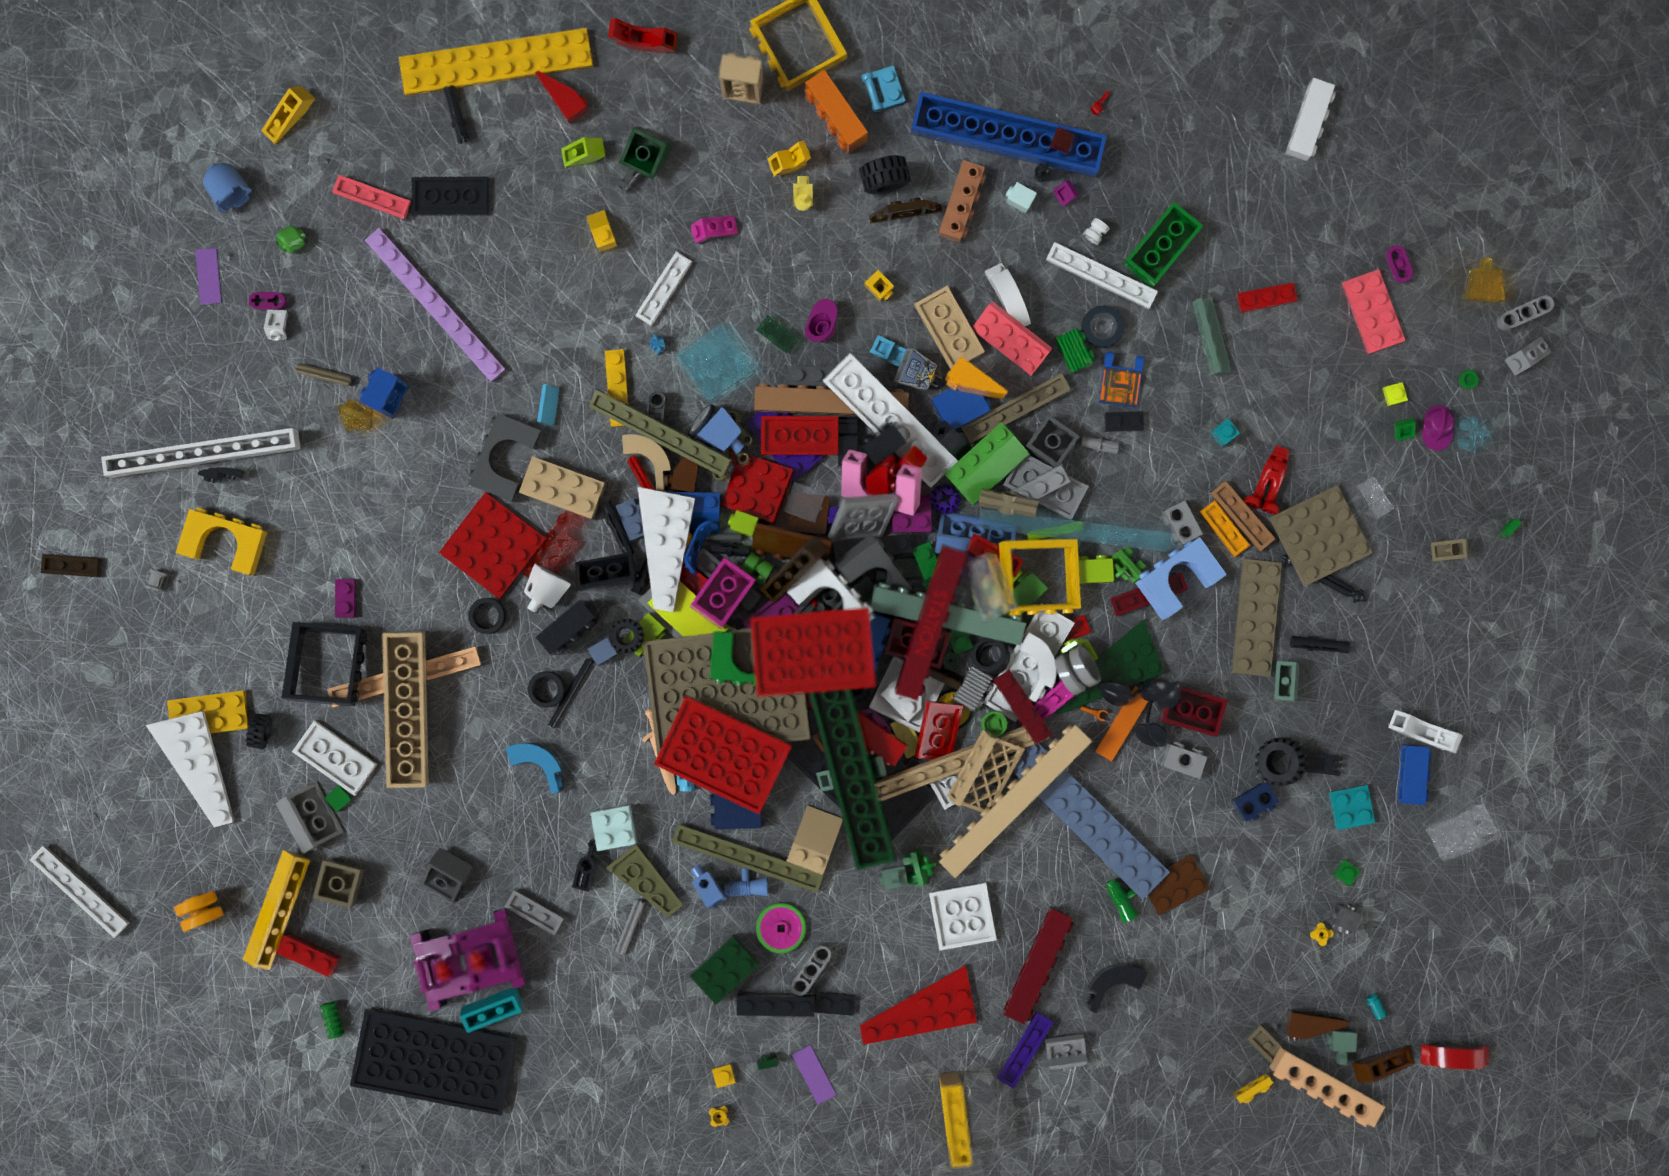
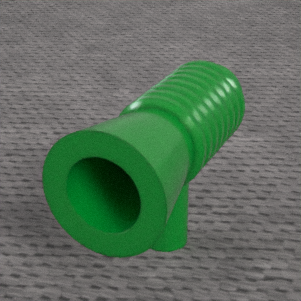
(1120, 899)

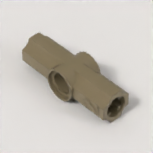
(1008, 502)

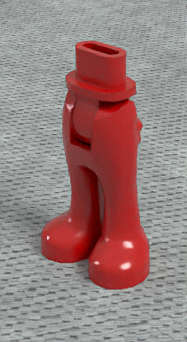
(1273, 471)

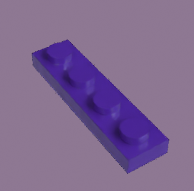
(1025, 1049)

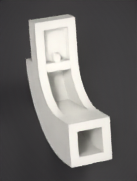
(1008, 293)
(1045, 661)
(1425, 732)

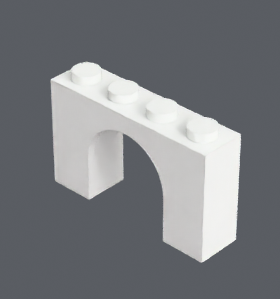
(822, 577)

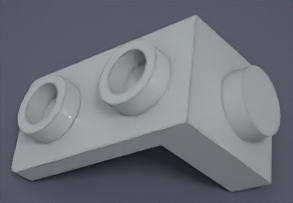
(1528, 356)

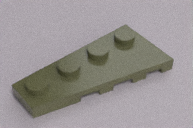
(643, 877)

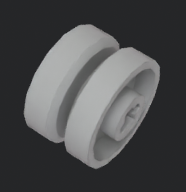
(1077, 670)

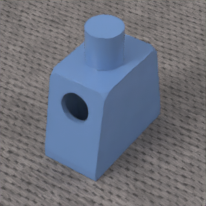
(721, 432)
(713, 894)

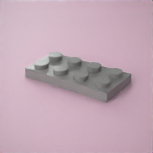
(1061, 501)

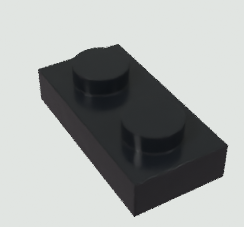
(1124, 421)
(834, 1003)

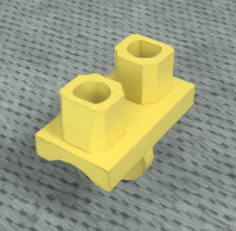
(803, 193)

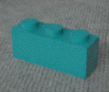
(491, 1009)

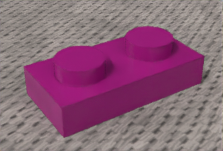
(345, 598)

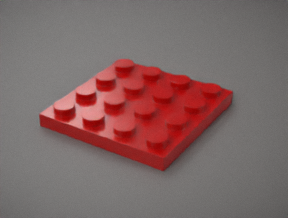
(492, 545)

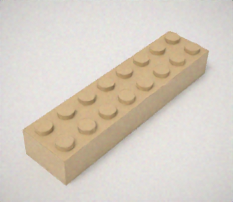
(405, 709)

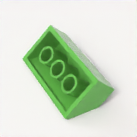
(987, 463)

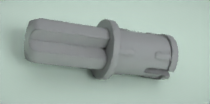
(1099, 444)

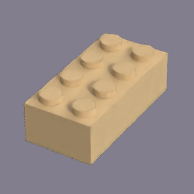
(741, 78)
(562, 488)

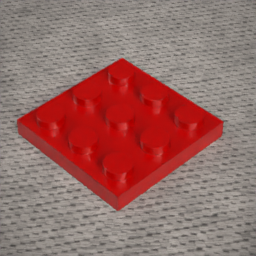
(757, 488)

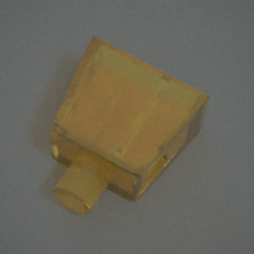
(1485, 283)

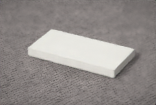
(335, 757)

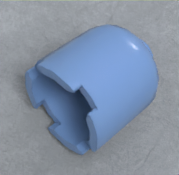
(226, 187)

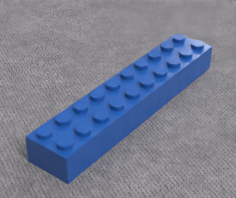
(1005, 134)

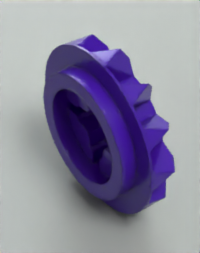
(943, 507)

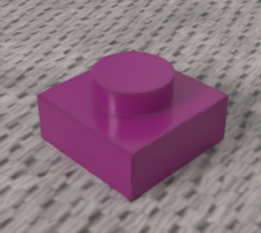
(1066, 193)

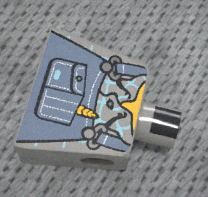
(917, 371)

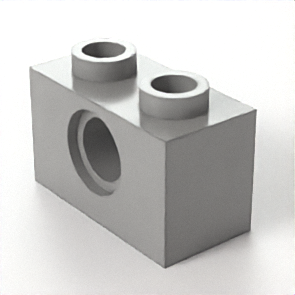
(1192, 768)

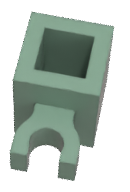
(893, 877)
(1342, 1041)

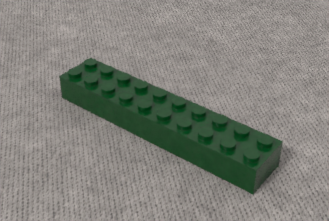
(853, 778)

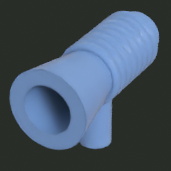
(747, 887)

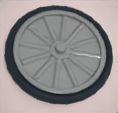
(701, 420)

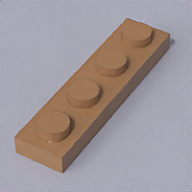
(1242, 516)

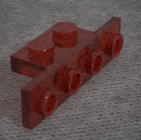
(555, 548)

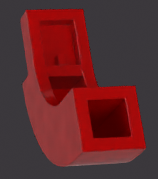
(643, 39)
(1455, 1057)

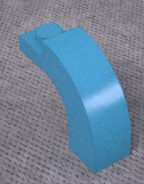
(541, 756)

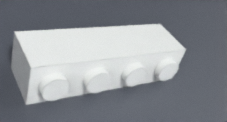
(1310, 119)

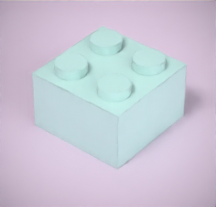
(613, 827)

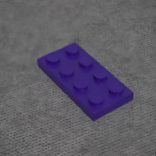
(798, 463)

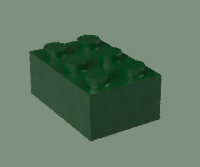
(724, 969)

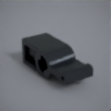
(846, 436)
(951, 440)
(581, 870)

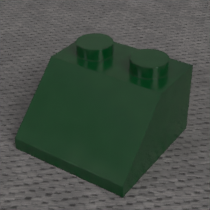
(645, 152)

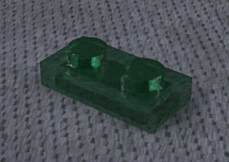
(776, 334)

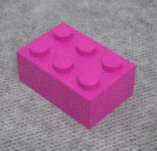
(722, 593)

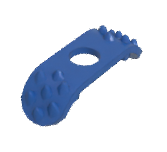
(700, 534)

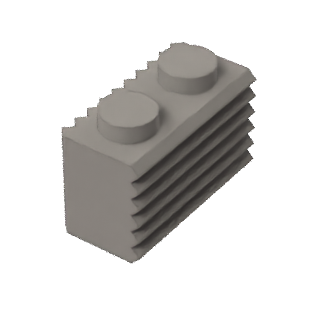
(973, 688)

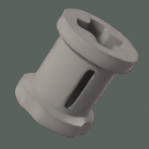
(155, 580)

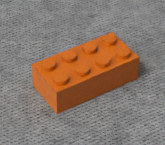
(836, 112)

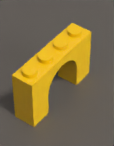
(200, 524)

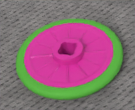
(777, 940)

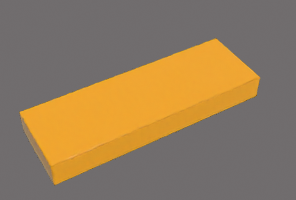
(1224, 528)

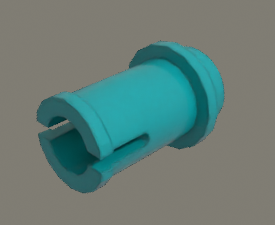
(1376, 1006)

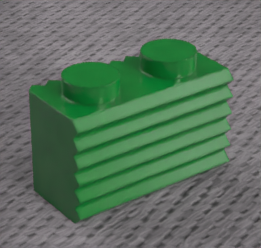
(1074, 350)

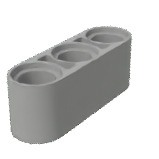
(1533, 309)
(808, 978)

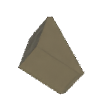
(1450, 550)

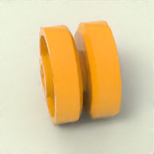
(198, 910)

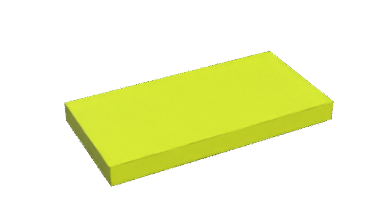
(684, 619)

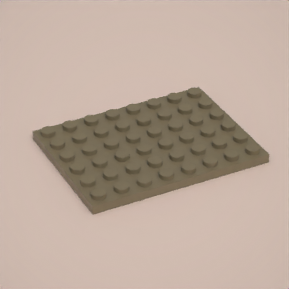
(683, 668)

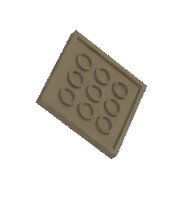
(1320, 535)

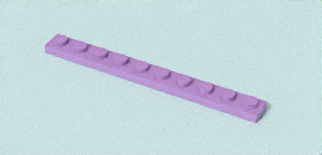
(435, 305)

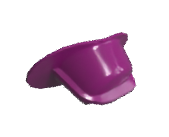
(822, 321)
(1438, 427)

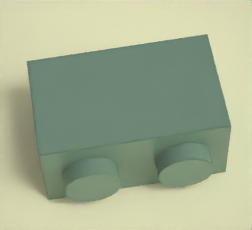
(1286, 681)

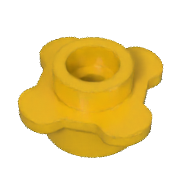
(1315, 934)
(715, 1121)

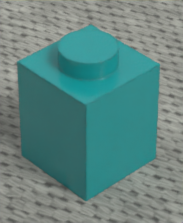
(1224, 432)

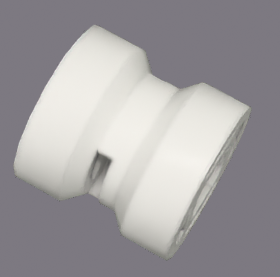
(1095, 232)

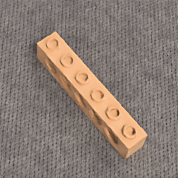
(1370, 1110)

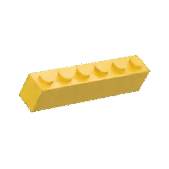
(276, 910)

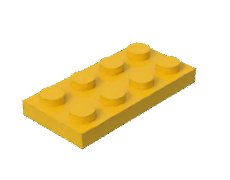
(222, 710)

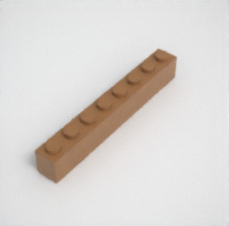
(807, 401)

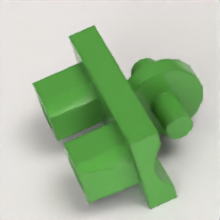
(1125, 566)

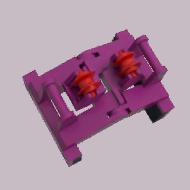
(445, 975)

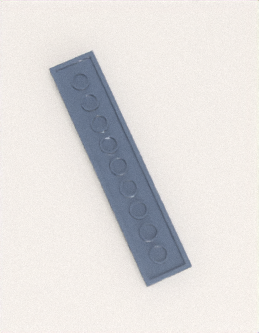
(1097, 828)

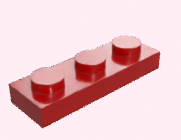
(1266, 297)
(978, 546)

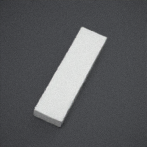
(663, 288)

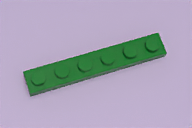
(926, 561)

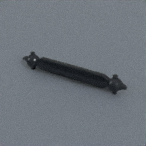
(1336, 585)

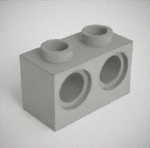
(1186, 520)

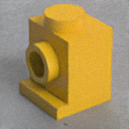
(876, 280)

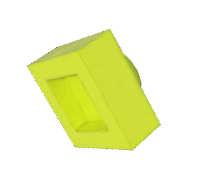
(1395, 394)

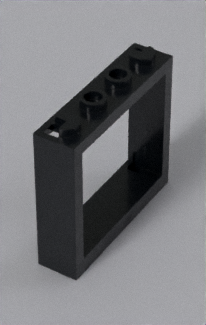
(294, 658)

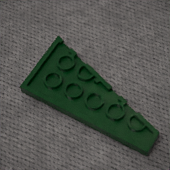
(1125, 662)

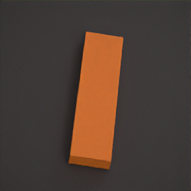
(1121, 726)

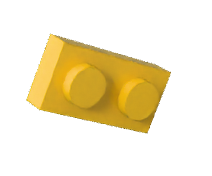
(1258, 1085)

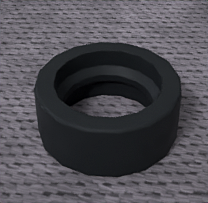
(487, 601)
(980, 646)
(532, 685)

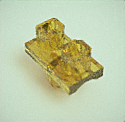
(353, 419)

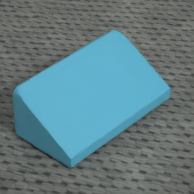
(548, 405)

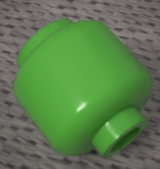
(290, 239)

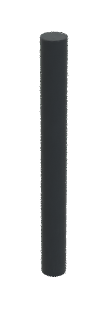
(570, 692)

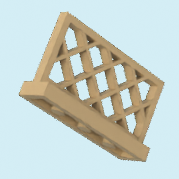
(974, 768)

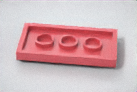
(1373, 311)
(1011, 338)

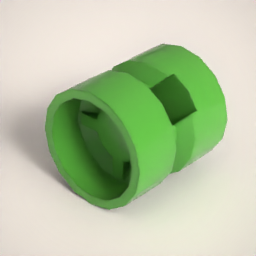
(757, 568)
(994, 723)

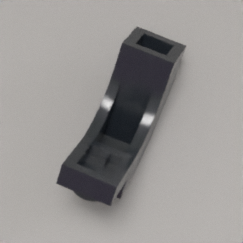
(1112, 975)

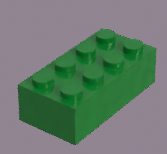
(1162, 245)

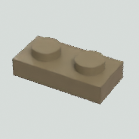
(1264, 1043)

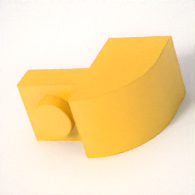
(789, 160)

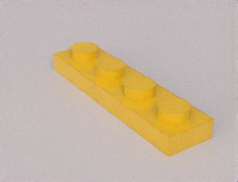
(616, 377)

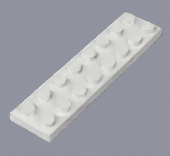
(877, 405)

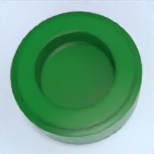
(1468, 379)

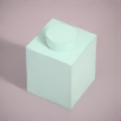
(1020, 197)

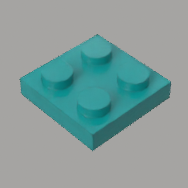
(1351, 807)

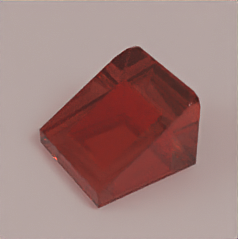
(1062, 140)

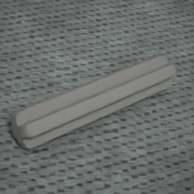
(630, 927)

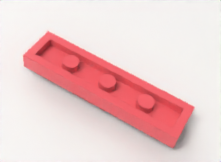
(371, 197)

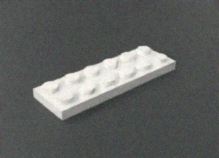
(1052, 631)

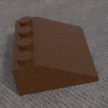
(782, 542)

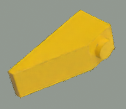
(287, 113)

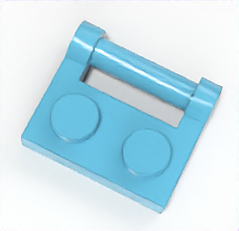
(889, 87)

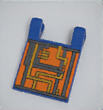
(1120, 384)

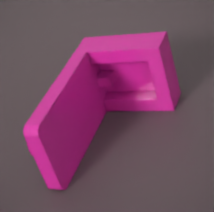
(713, 227)

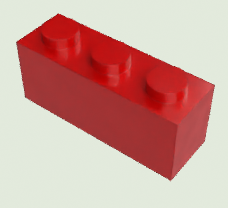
(308, 954)

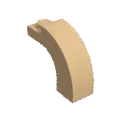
(646, 447)

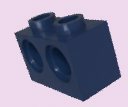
(1253, 796)

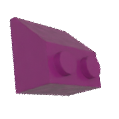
(916, 523)

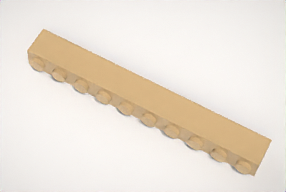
(1018, 797)

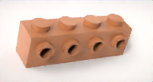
(961, 201)

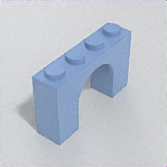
(1155, 583)

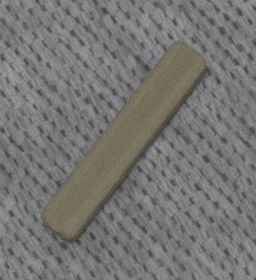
(324, 374)

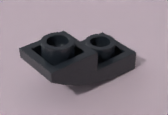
(217, 473)

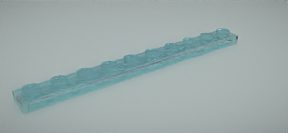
(1075, 530)

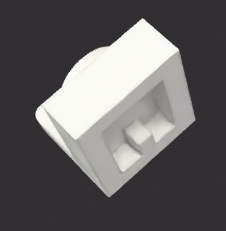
(275, 324)

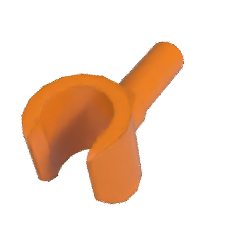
(1094, 712)

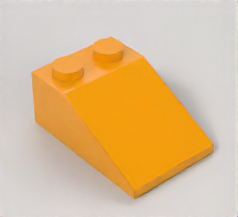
(971, 380)

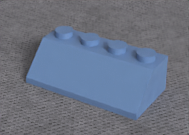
(958, 529)

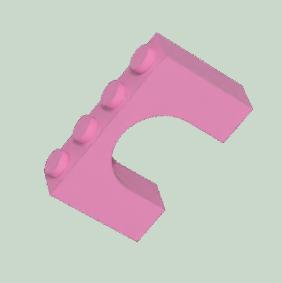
(907, 487)

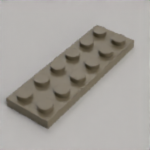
(1256, 617)

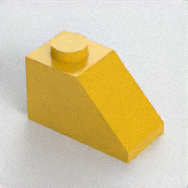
(601, 231)

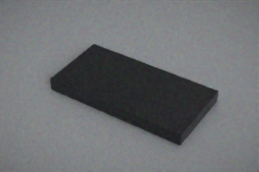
(450, 196)

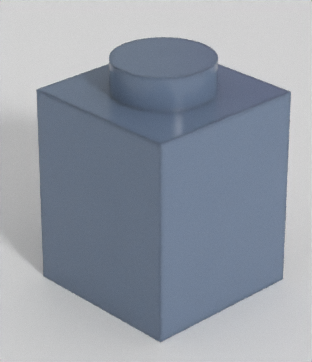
(602, 651)

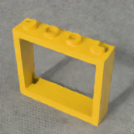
(823, 22)
(1071, 570)
(955, 1119)

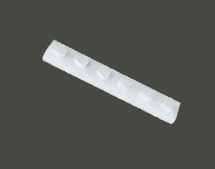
(1101, 275)
(79, 891)

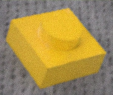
(723, 1075)

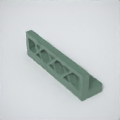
(1211, 336)

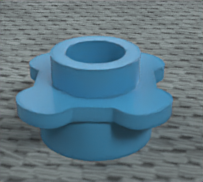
(657, 344)

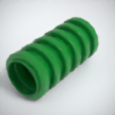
(331, 1020)

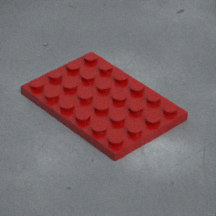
(812, 652)
(722, 754)

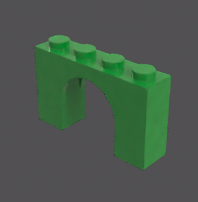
(723, 662)

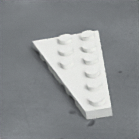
(666, 530)
(192, 753)

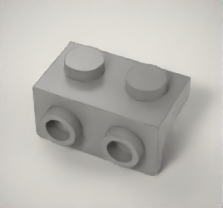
(1066, 1051)

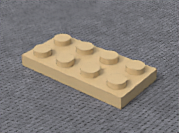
(948, 327)

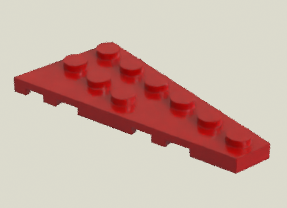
(933, 1008)

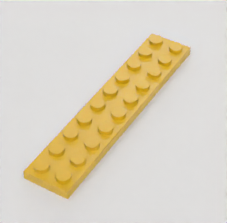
(495, 61)

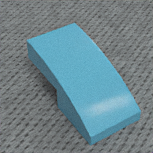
(888, 351)

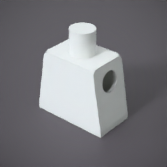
(544, 588)

